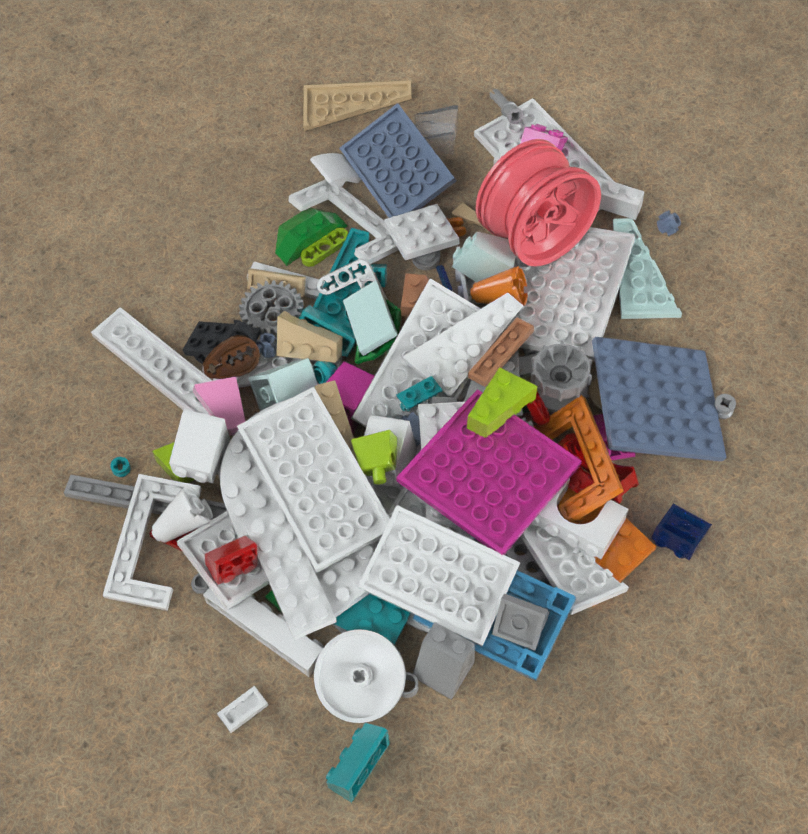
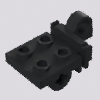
(210, 334)

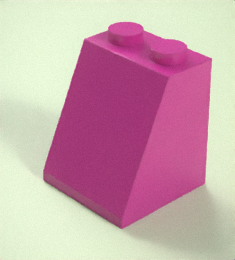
(352, 386)

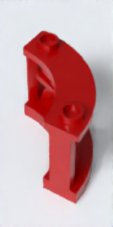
(581, 480)

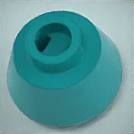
(323, 371)

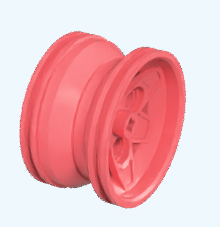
(538, 202)

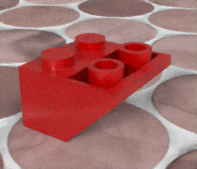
(232, 559)

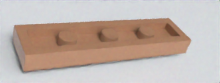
(500, 351)

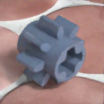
(668, 223)
(267, 345)

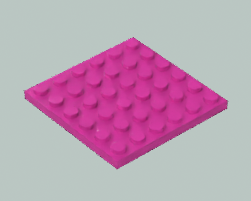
(489, 483)

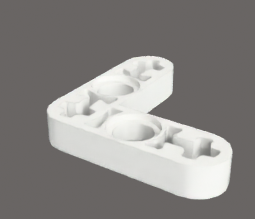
(361, 278)

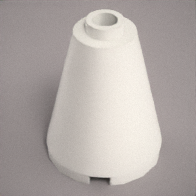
(182, 516)

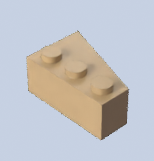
(304, 340)

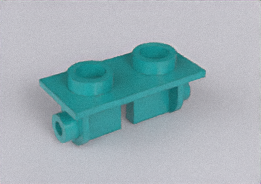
(418, 393)

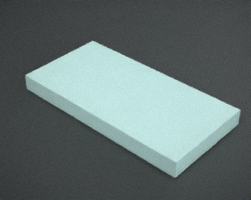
(370, 318)

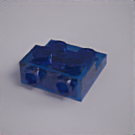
(680, 532)

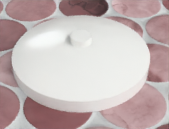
(359, 676)

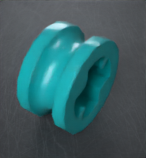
(114, 467)

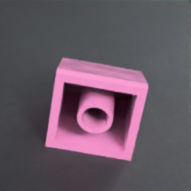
(222, 400)

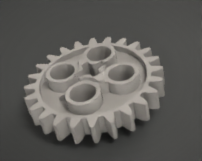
(269, 307)

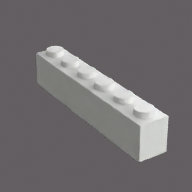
(271, 631)

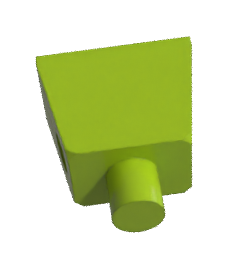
(376, 454)

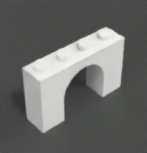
(591, 537)

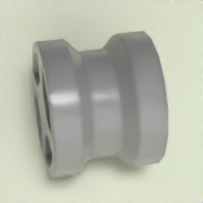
(723, 411)

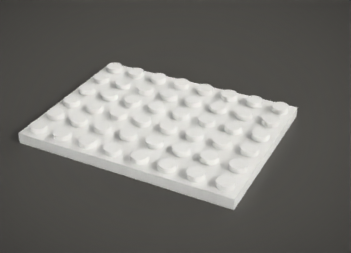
(577, 292)

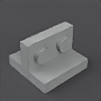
(520, 621)

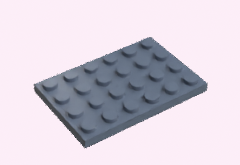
(397, 163)

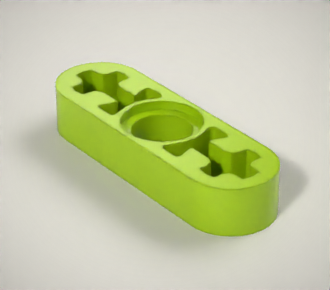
(320, 255)

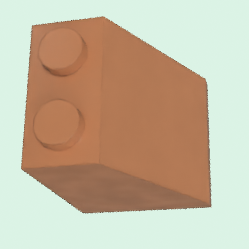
(412, 290)

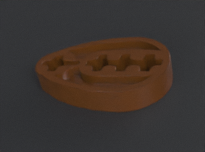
(230, 347)

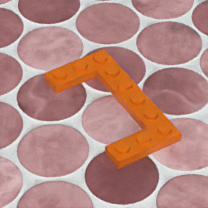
(607, 483)

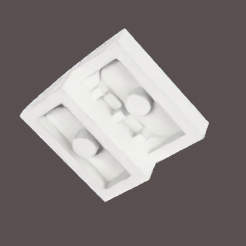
(335, 168)

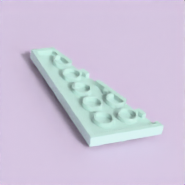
(643, 287)

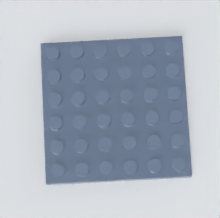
(657, 400)

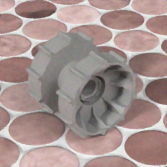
(563, 364)

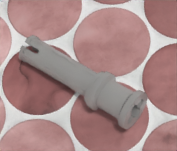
(508, 108)

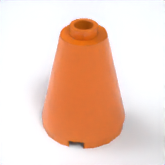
(493, 287)

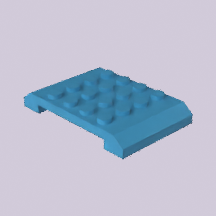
(517, 657)

